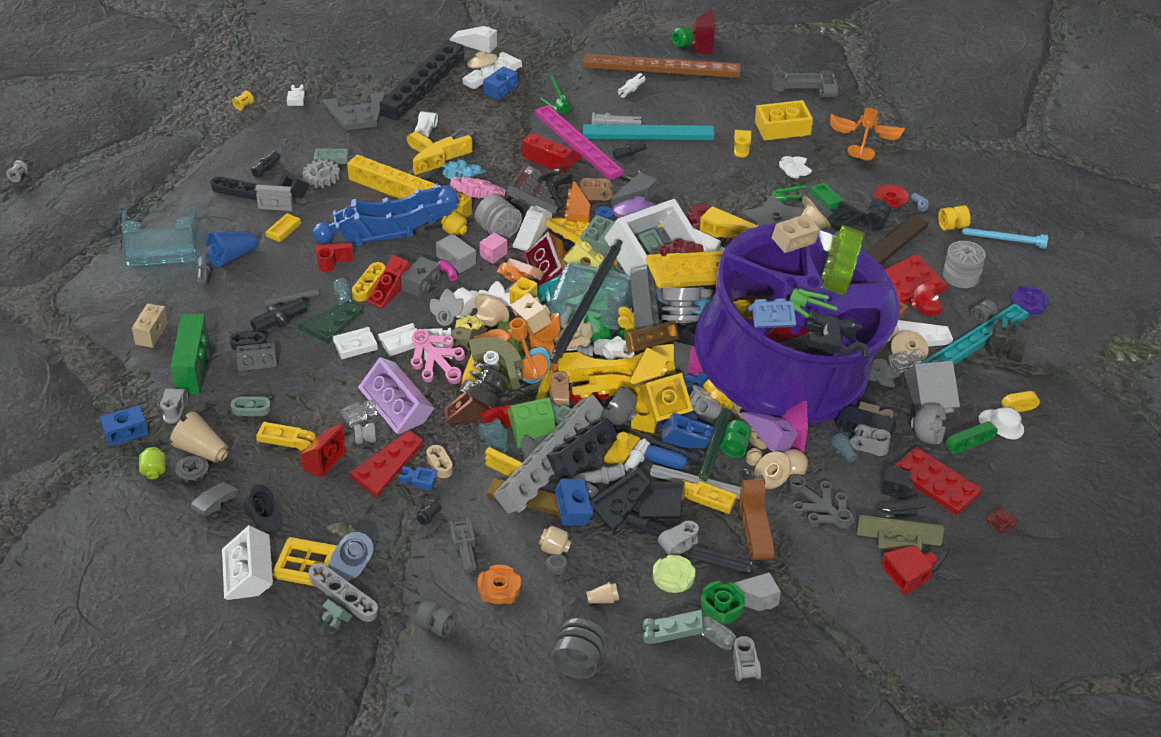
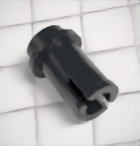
(425, 516)

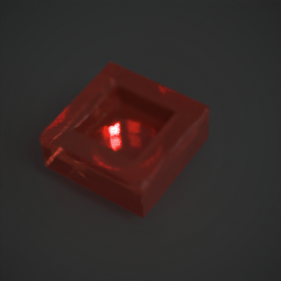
(1001, 520)

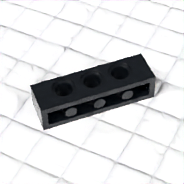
(582, 447)

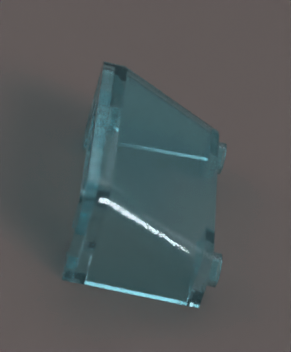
(611, 296)

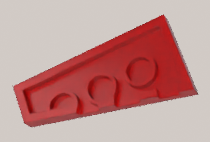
(380, 468)

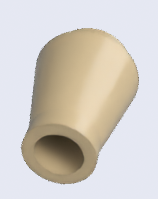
(604, 594)

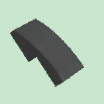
(211, 499)

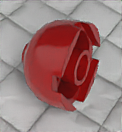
(926, 299)

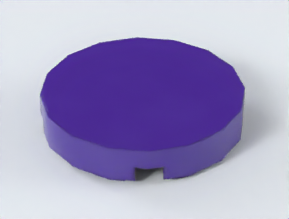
(1030, 299)

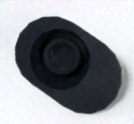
(262, 508)

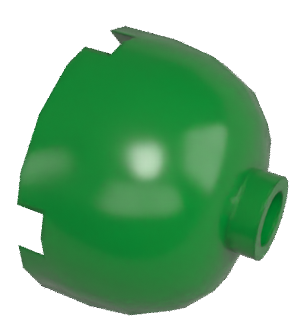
(722, 602)

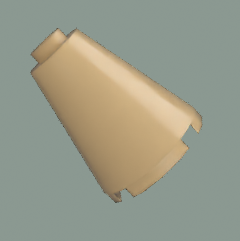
(198, 438)

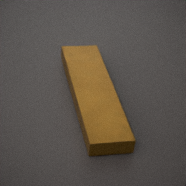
(651, 336)
(543, 501)

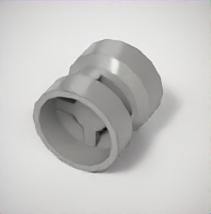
(365, 433)

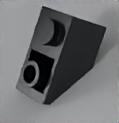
(297, 185)

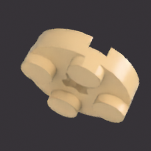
(581, 336)

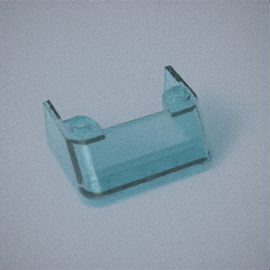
(160, 244)

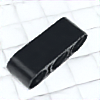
(852, 417)

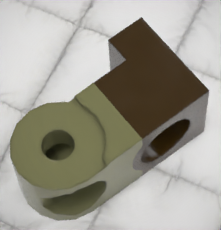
(462, 336)

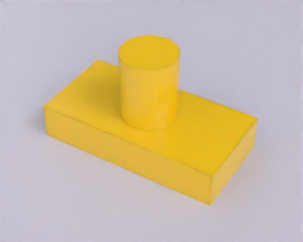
(621, 448)

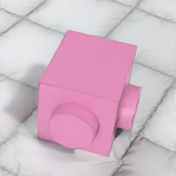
(493, 247)

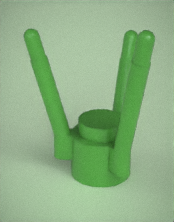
(801, 297)

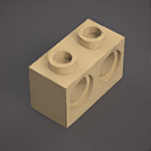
(795, 233)

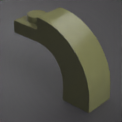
(507, 354)

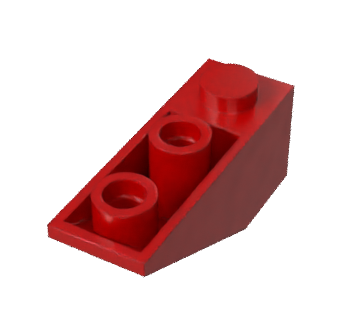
(389, 283)

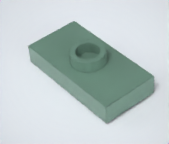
(339, 156)

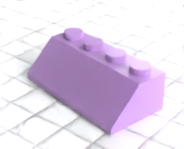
(395, 396)

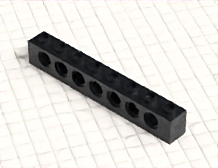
(421, 80)

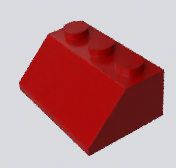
(548, 152)

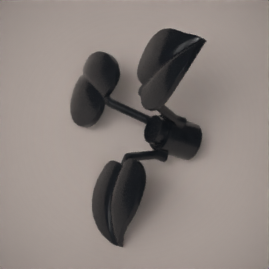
(566, 179)

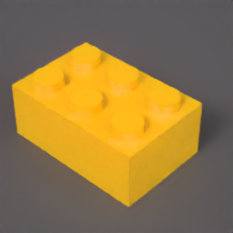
(783, 120)

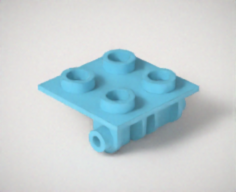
(461, 169)

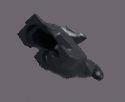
(831, 334)

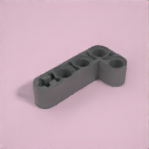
(644, 297)

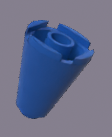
(229, 246)

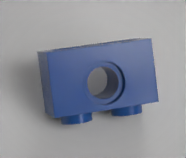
(500, 83)
(124, 425)
(573, 502)

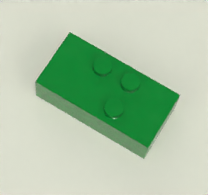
(190, 353)

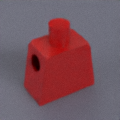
(908, 567)

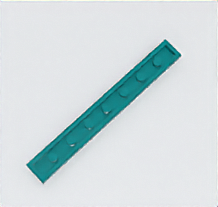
(649, 132)
(977, 337)

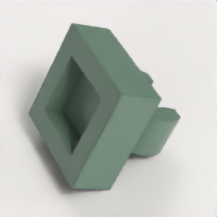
(336, 612)

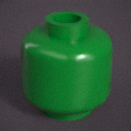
(682, 37)

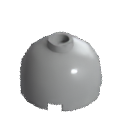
(928, 424)

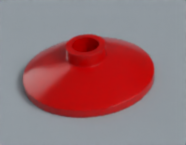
(892, 194)

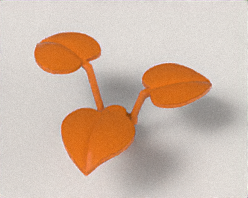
(869, 120)
(537, 365)

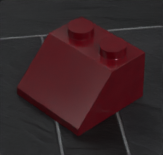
(703, 33)

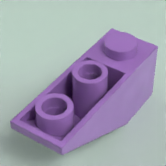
(774, 431)

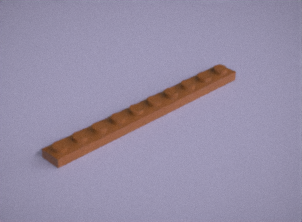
(662, 65)

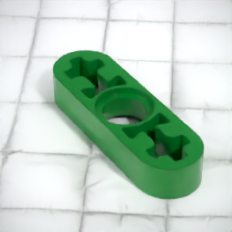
(971, 437)

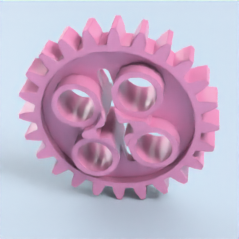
(476, 187)

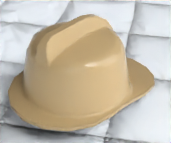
(814, 214)
(491, 310)

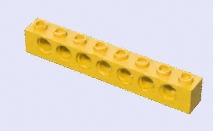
(395, 181)

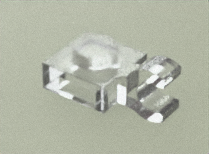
(903, 361)
(358, 413)

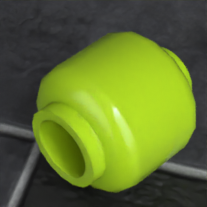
(152, 463)

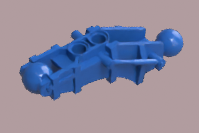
(388, 219)

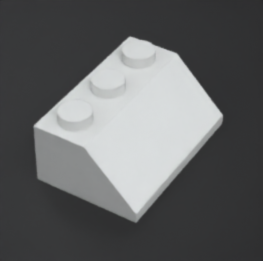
(247, 564)

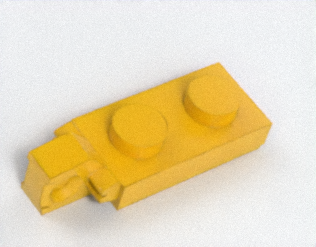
(710, 496)

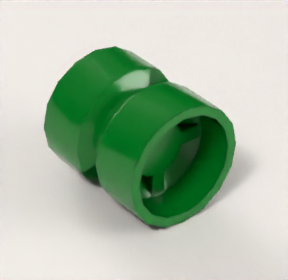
(736, 439)

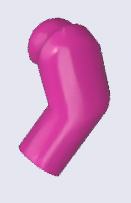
(450, 269)

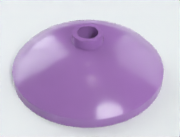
(631, 206)

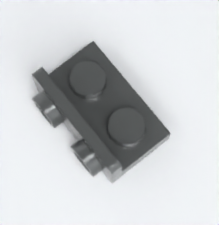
(256, 356)

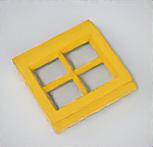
(301, 545)

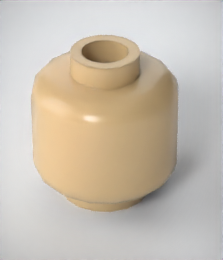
(554, 541)

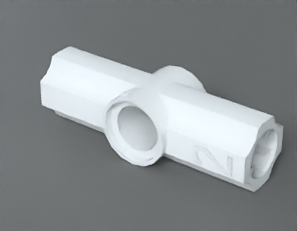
(612, 348)

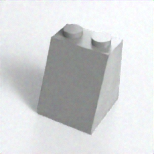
(933, 385)

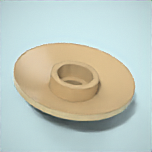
(482, 60)
(901, 341)
(774, 468)

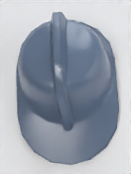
(351, 555)

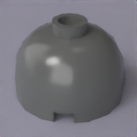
(621, 407)

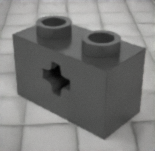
(420, 276)

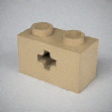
(532, 312)
(149, 325)

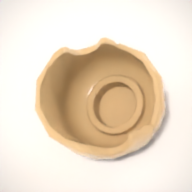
(798, 461)

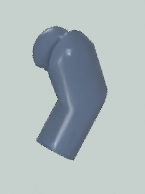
(922, 203)

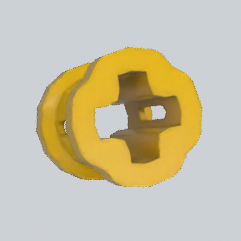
(242, 100)

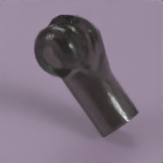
(749, 475)

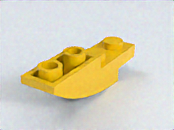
(440, 151)
(603, 384)

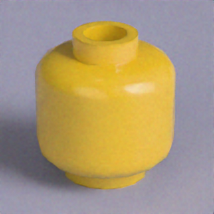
(454, 224)

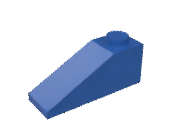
(686, 432)

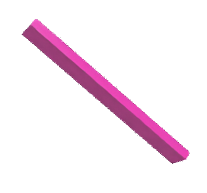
(579, 142)

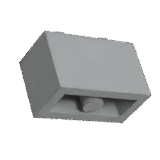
(456, 253)

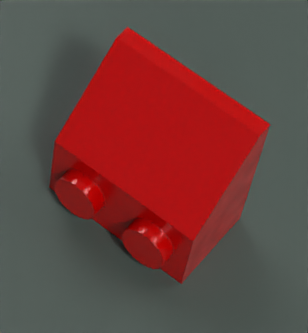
(324, 451)

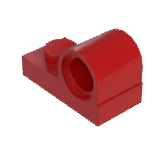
(332, 253)

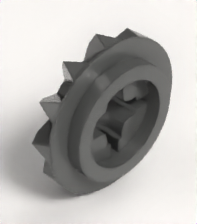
(188, 463)

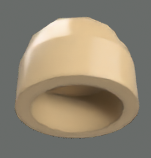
(753, 456)

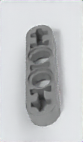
(345, 590)

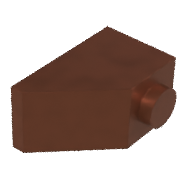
(464, 410)

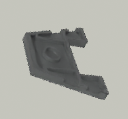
(356, 116)

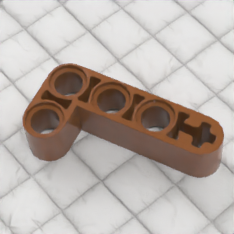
(755, 519)

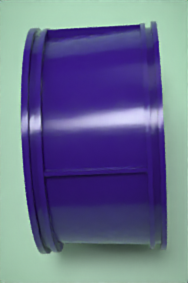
(773, 377)

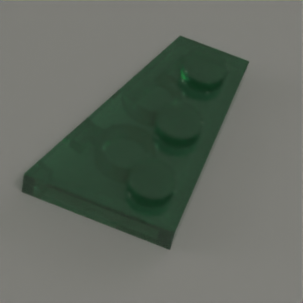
(331, 321)

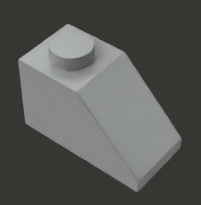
(760, 592)

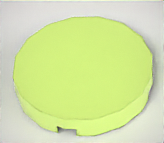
(673, 574)

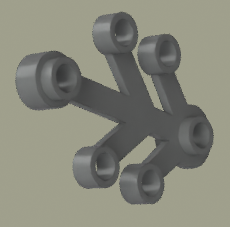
(841, 518)

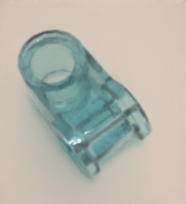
(494, 435)

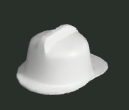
(1006, 421)

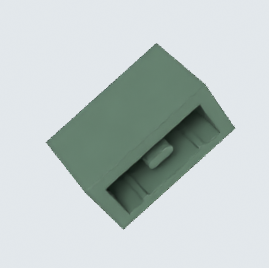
(595, 234)

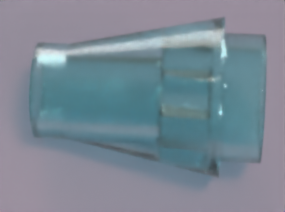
(342, 290)
(843, 447)

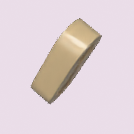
(443, 460)

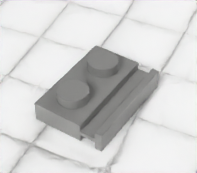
(274, 197)

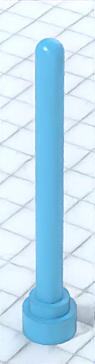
(1040, 241)

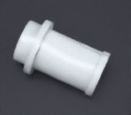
(491, 358)

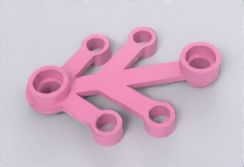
(436, 354)

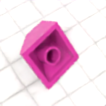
(799, 421)

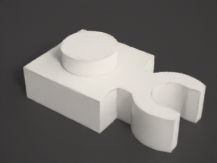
(296, 96)

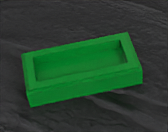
(826, 195)

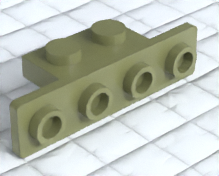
(899, 534)

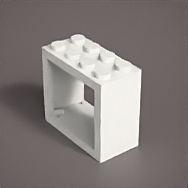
(624, 228)

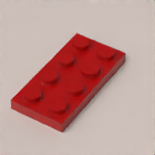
(939, 481)

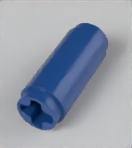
(666, 457)

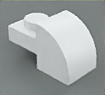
(468, 300)

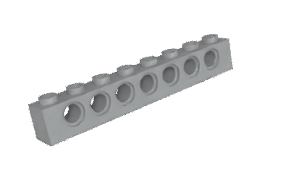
(536, 468)

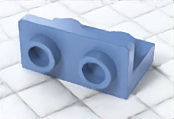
(773, 314)

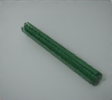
(714, 444)

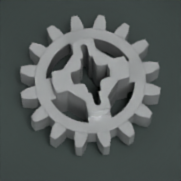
(321, 173)

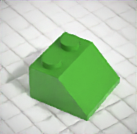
(531, 419)

